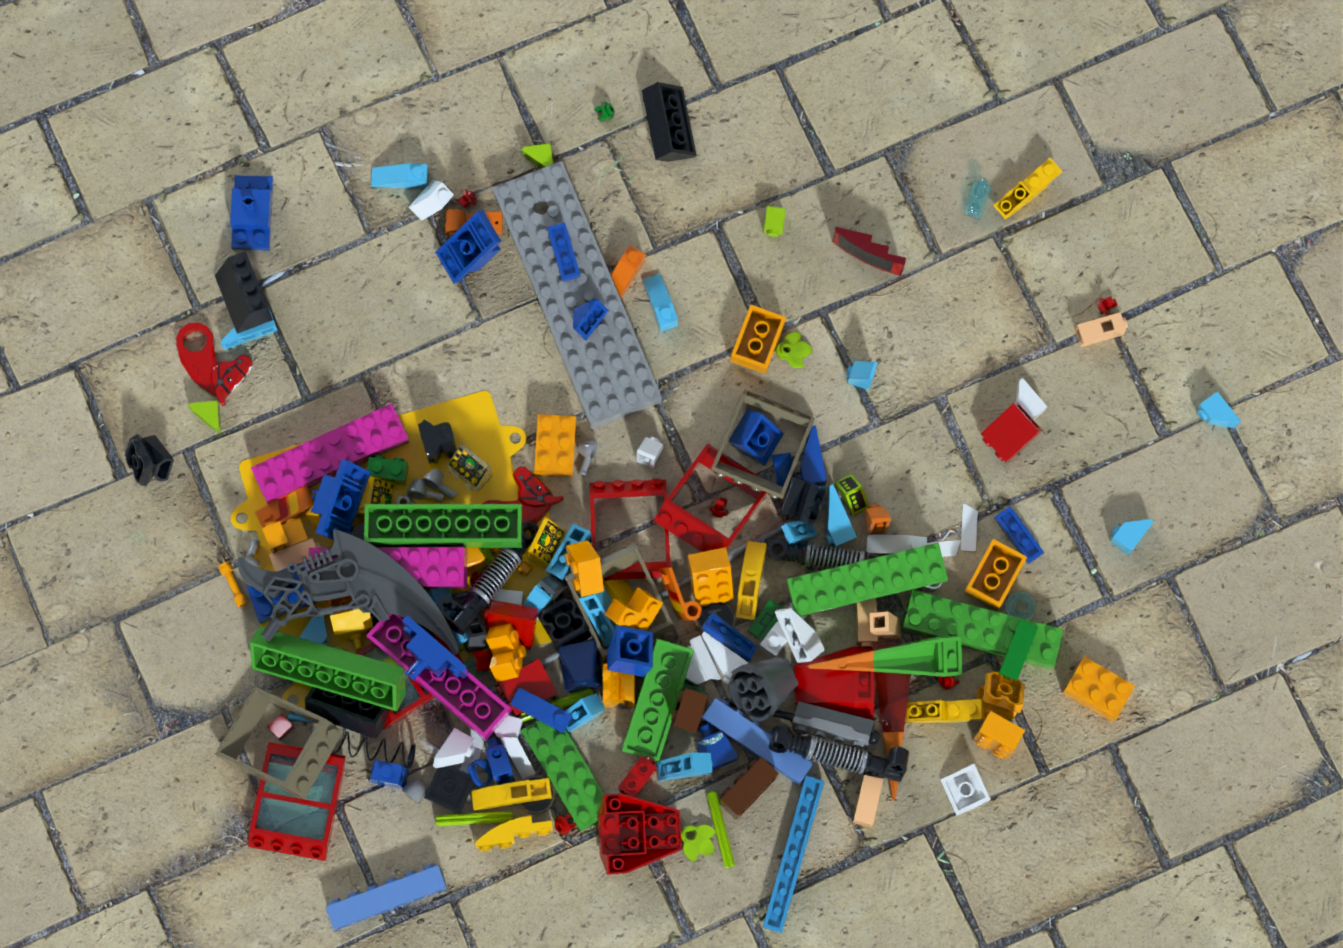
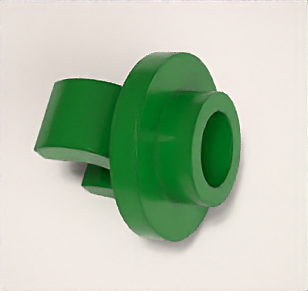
(607, 111)

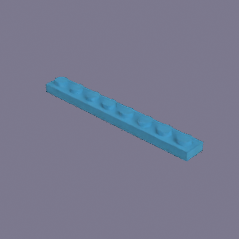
(793, 854)

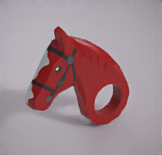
(203, 368)
(532, 494)

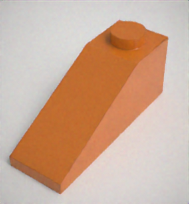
(627, 269)
(877, 519)

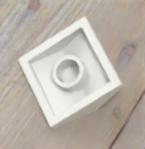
(966, 789)

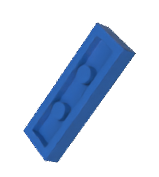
(563, 252)
(1019, 534)
(729, 636)

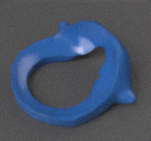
(473, 773)

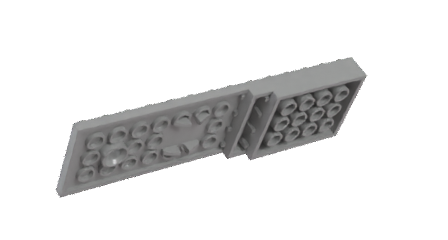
(610, 365)

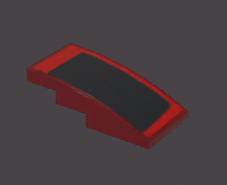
(873, 254)

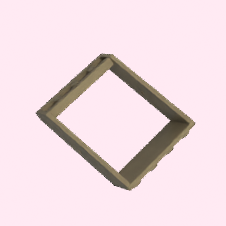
(740, 476)
(616, 563)
(311, 757)

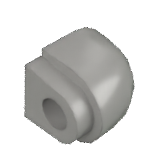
(414, 790)

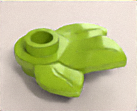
(796, 350)
(700, 843)

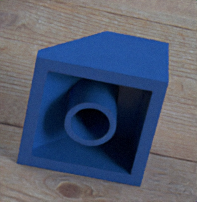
(756, 436)
(630, 651)

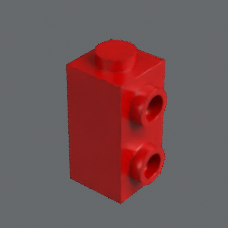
(638, 777)

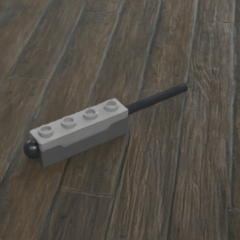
(830, 725)

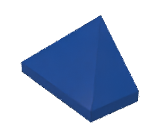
(588, 317)
(782, 465)

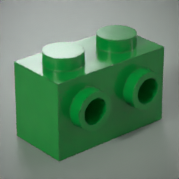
(388, 470)

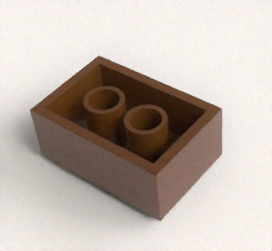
(691, 710)
(748, 787)

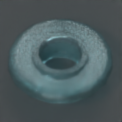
(1027, 599)

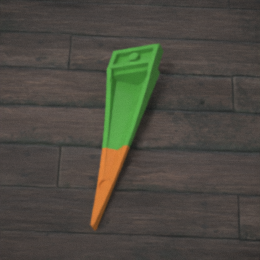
(925, 657)

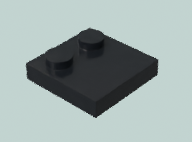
(450, 788)

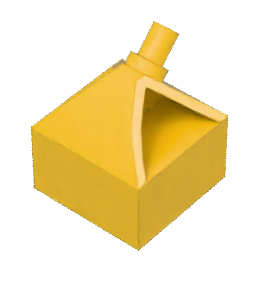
(350, 622)

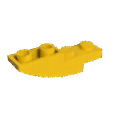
(1027, 189)
(750, 580)
(945, 711)
(511, 794)
(504, 833)

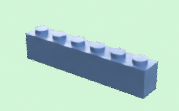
(754, 740)
(386, 897)

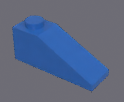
(812, 465)
(541, 710)

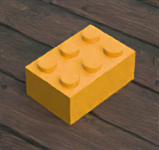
(758, 339)
(555, 445)
(995, 575)
(711, 577)
(1098, 689)
(998, 735)

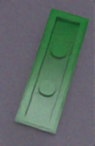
(1018, 650)

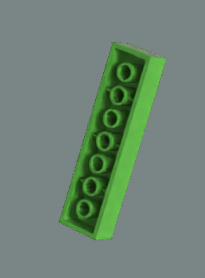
(444, 525)
(867, 579)
(978, 627)
(329, 669)

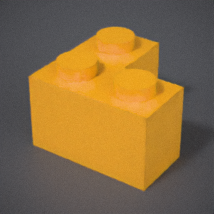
(284, 536)
(586, 568)
(637, 613)
(507, 652)

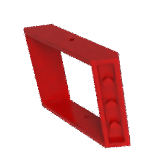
(633, 488)
(690, 527)

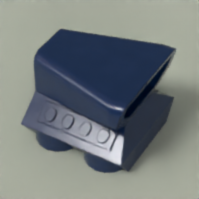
(580, 666)

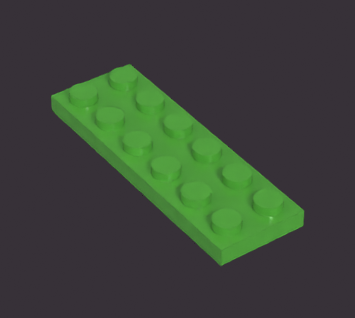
(657, 700)
(566, 772)

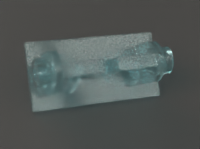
(977, 199)

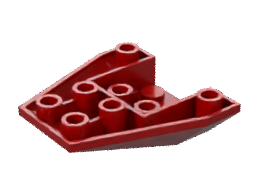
(837, 689)
(635, 832)

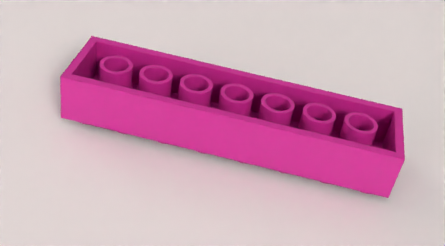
(321, 456)
(428, 565)
(463, 697)

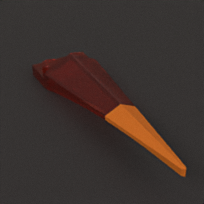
(892, 700)

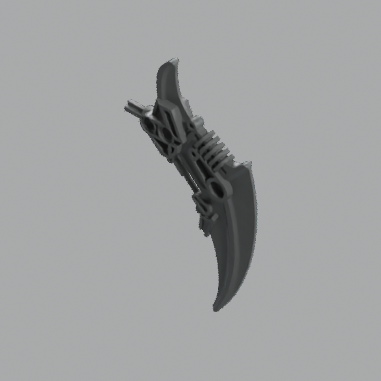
(360, 571)

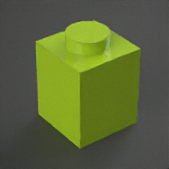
(774, 221)

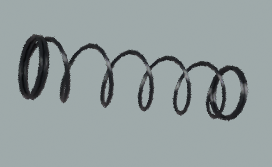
(410, 758)

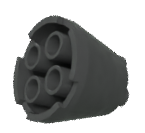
(762, 686)

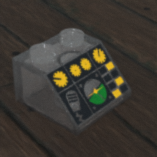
(469, 468)

